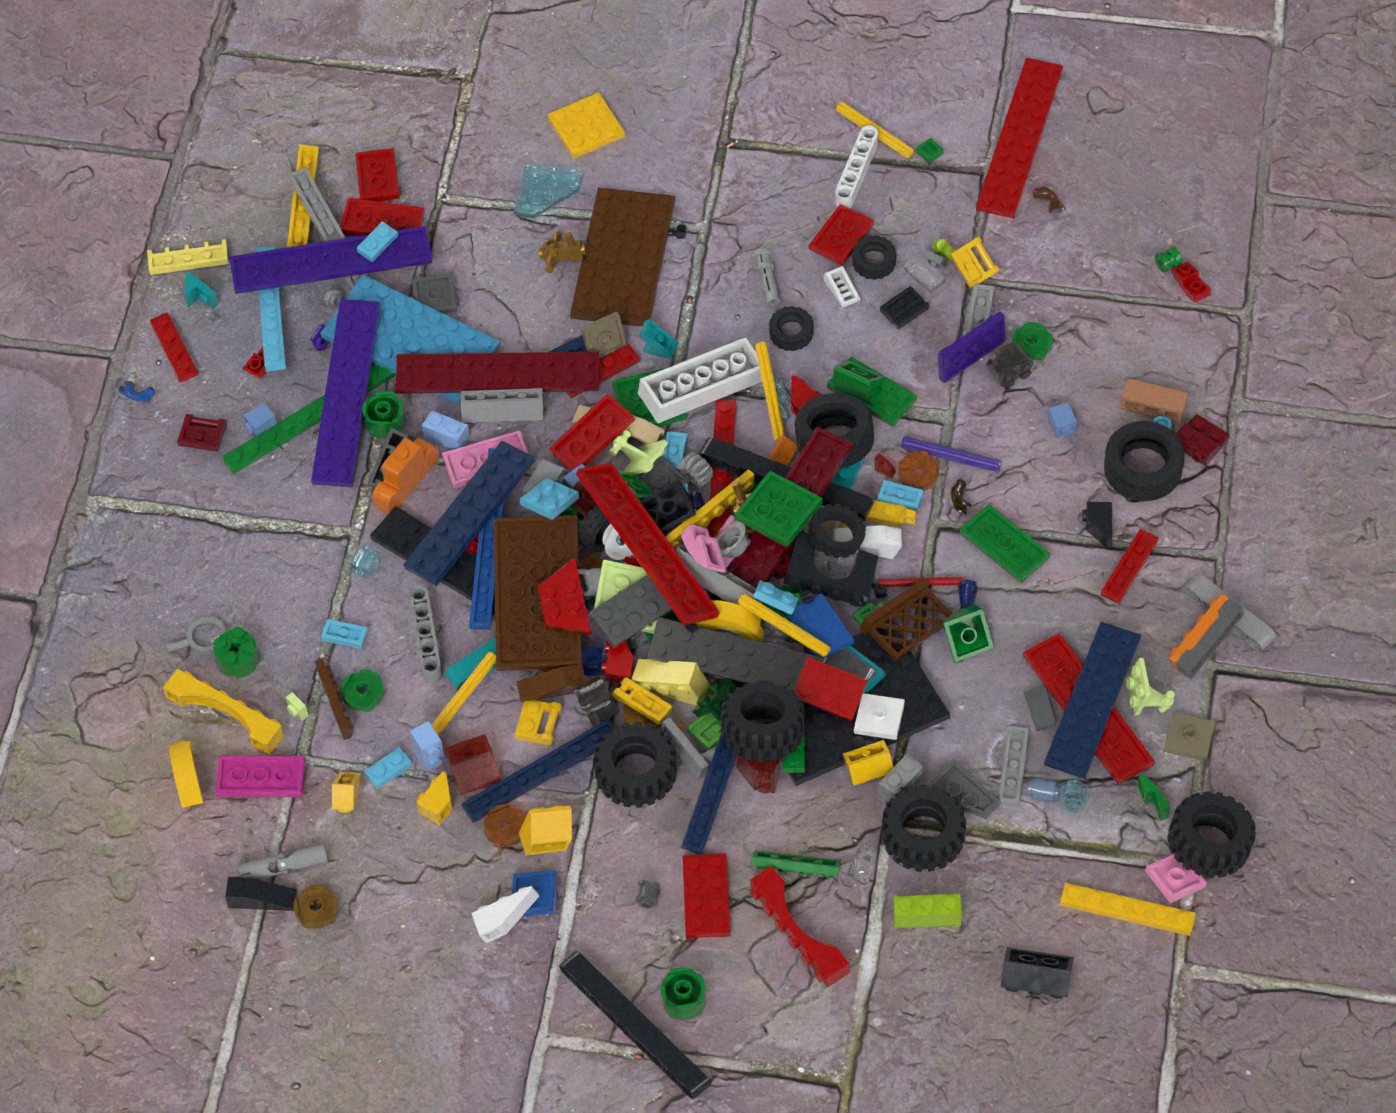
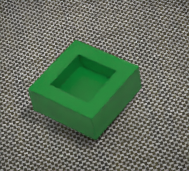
(929, 150)

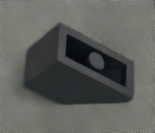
(1099, 521)

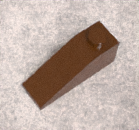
(551, 683)

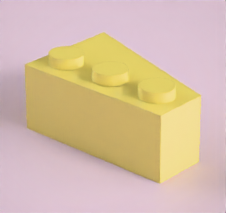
(671, 680)

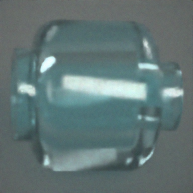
(365, 561)
(1073, 796)

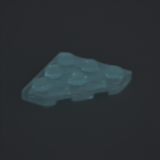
(544, 188)

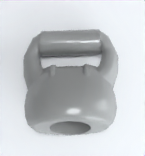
(591, 579)

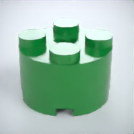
(382, 413)
(236, 653)
(683, 1005)

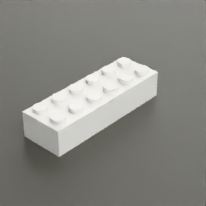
(700, 380)

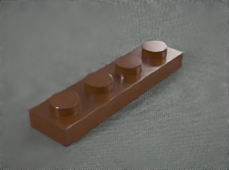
(338, 706)

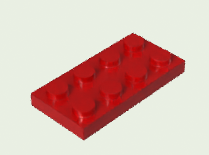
(365, 215)
(592, 433)
(706, 895)

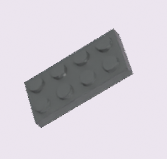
(630, 611)

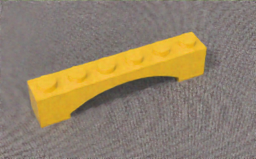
(186, 689)

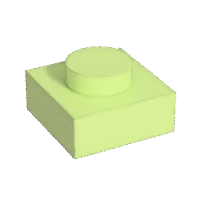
(296, 707)

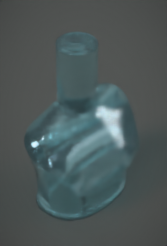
(784, 398)

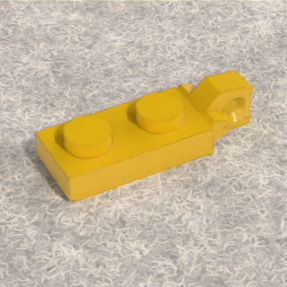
(891, 514)

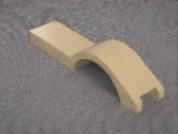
(639, 428)

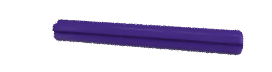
(951, 454)

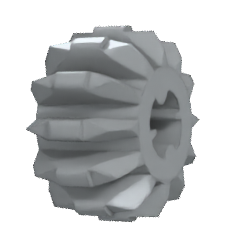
(695, 470)

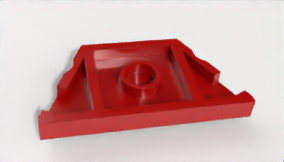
(564, 600)

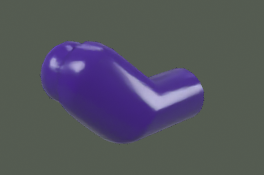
(318, 342)

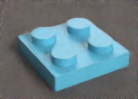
(549, 498)

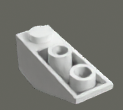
(499, 917)

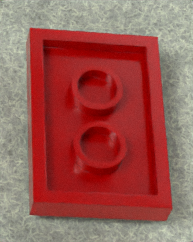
(377, 175)
(840, 234)
(830, 688)

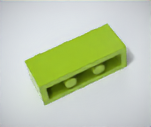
(927, 910)

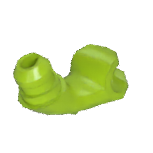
(943, 248)

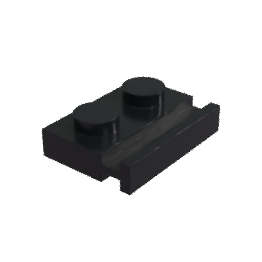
(904, 307)

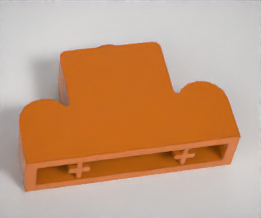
(403, 472)

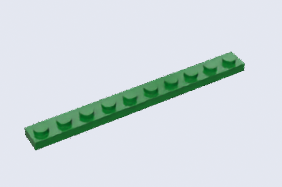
(290, 427)

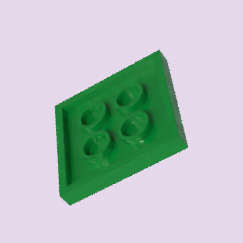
(627, 396)
(778, 508)

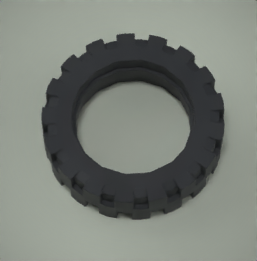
(588, 531)
(832, 547)

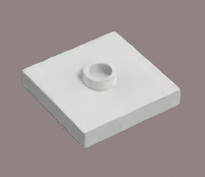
(879, 716)

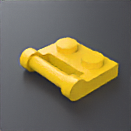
(970, 266)
(531, 720)

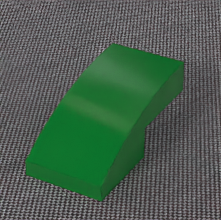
(1151, 793)

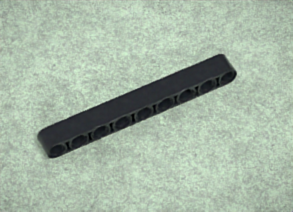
(738, 461)
(635, 1025)

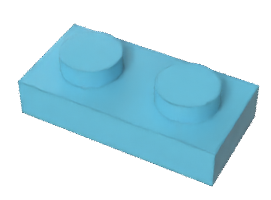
(377, 241)
(675, 448)
(900, 495)
(775, 597)
(344, 634)
(388, 768)

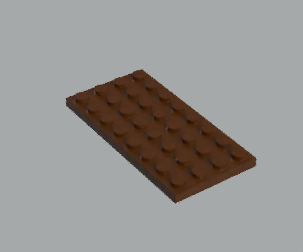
(623, 256)
(524, 557)

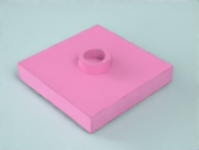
(1174, 879)

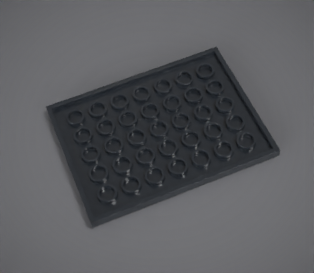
(831, 736)

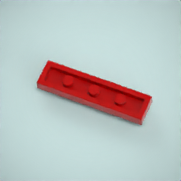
(173, 347)
(614, 364)
(1129, 566)

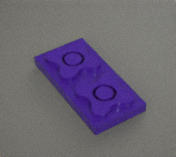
(971, 347)

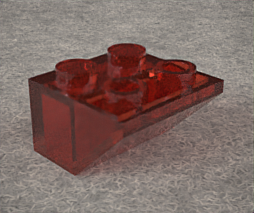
(472, 764)

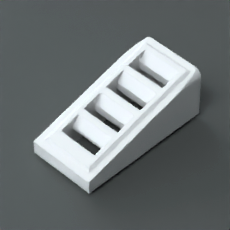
(840, 272)

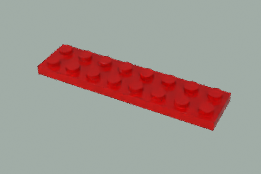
(1059, 670)

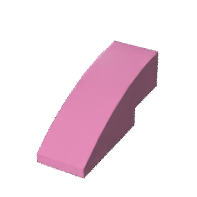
(703, 548)

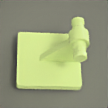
(642, 458)
(1142, 694)

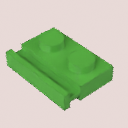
(706, 730)

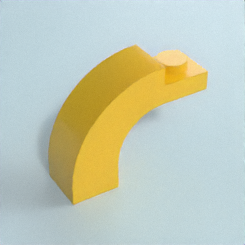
(735, 619)
(185, 773)

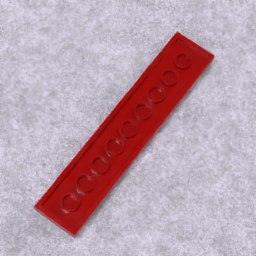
(1019, 138)
(647, 543)

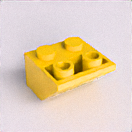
(547, 830)

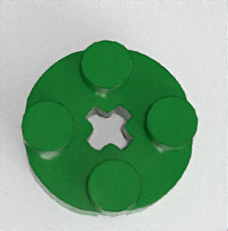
(1034, 331)
(365, 701)

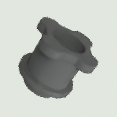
(647, 894)

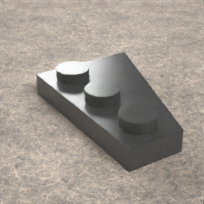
(966, 789)

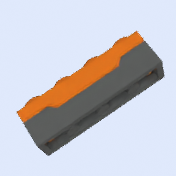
(1206, 635)

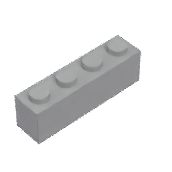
(502, 405)

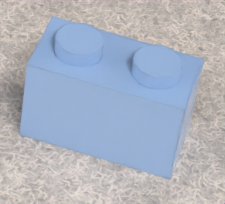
(445, 431)
(427, 746)

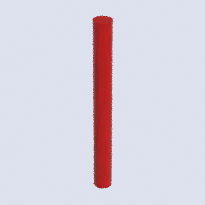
(908, 582)

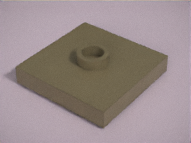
(604, 335)
(1189, 736)

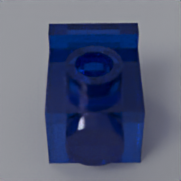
(592, 656)

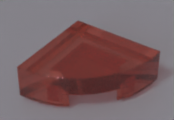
(884, 466)

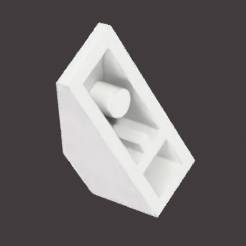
(878, 540)

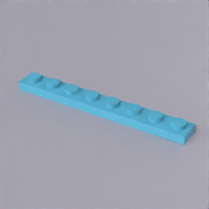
(271, 326)

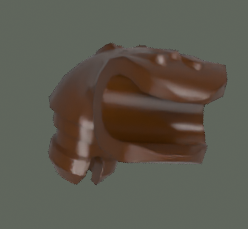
(1046, 193)

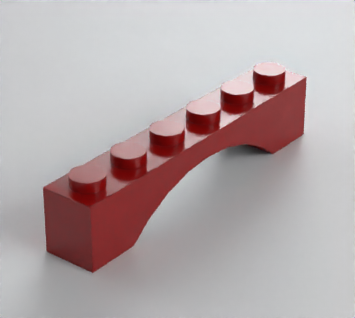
(619, 660)
(826, 960)

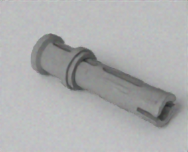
(766, 269)

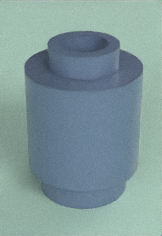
(1043, 789)

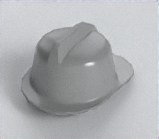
(733, 540)

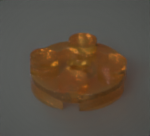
(914, 461)
(494, 820)

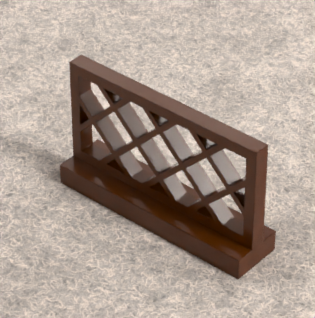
(894, 609)

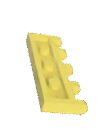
(188, 258)

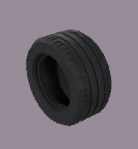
(837, 410)
(1147, 436)

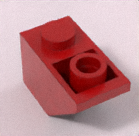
(800, 394)

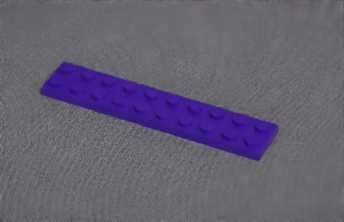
(325, 261)
(345, 393)

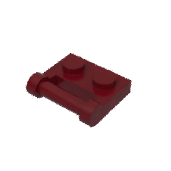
(201, 437)

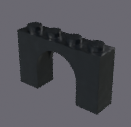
(851, 589)

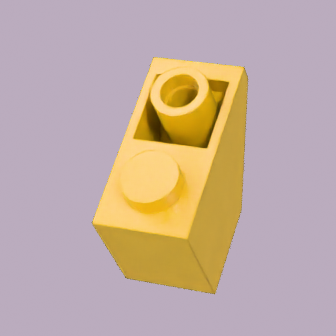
(436, 801)

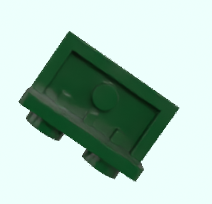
(714, 698)

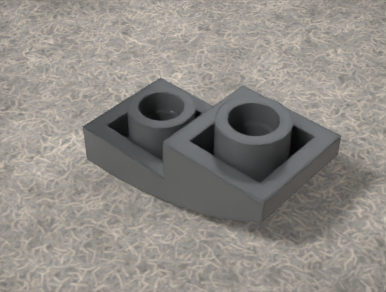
(1040, 709)

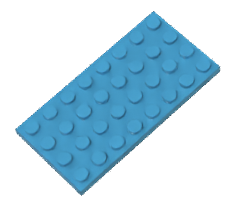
(413, 329)

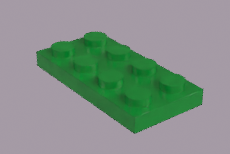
(888, 402)
(1005, 543)

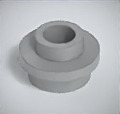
(333, 298)

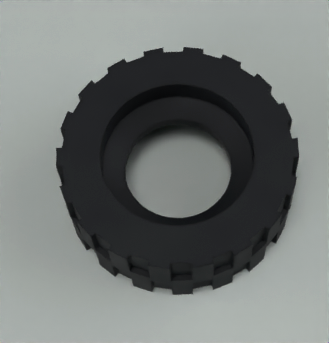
(874, 271)
(791, 342)

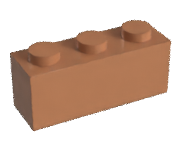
(1154, 400)

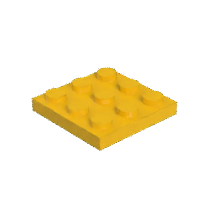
(586, 125)

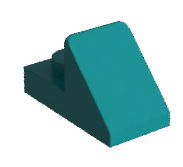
(196, 289)
(657, 340)

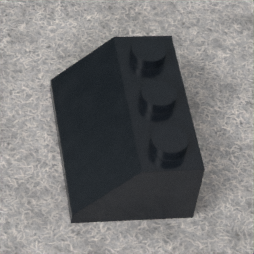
(669, 506)
(1036, 973)

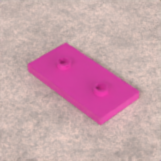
(260, 776)

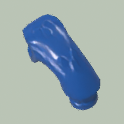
(142, 396)

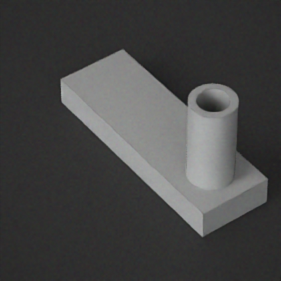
(686, 751)

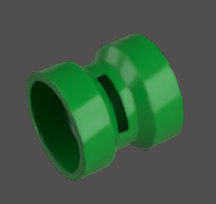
(1168, 259)

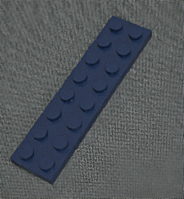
(469, 513)
(1092, 700)

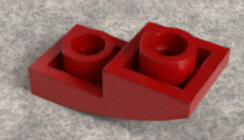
(1190, 282)
(256, 364)

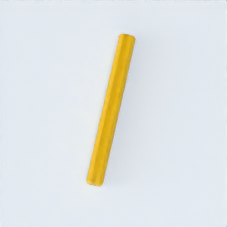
(883, 135)
(770, 390)
(784, 625)
(464, 692)

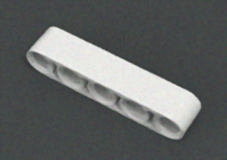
(856, 167)

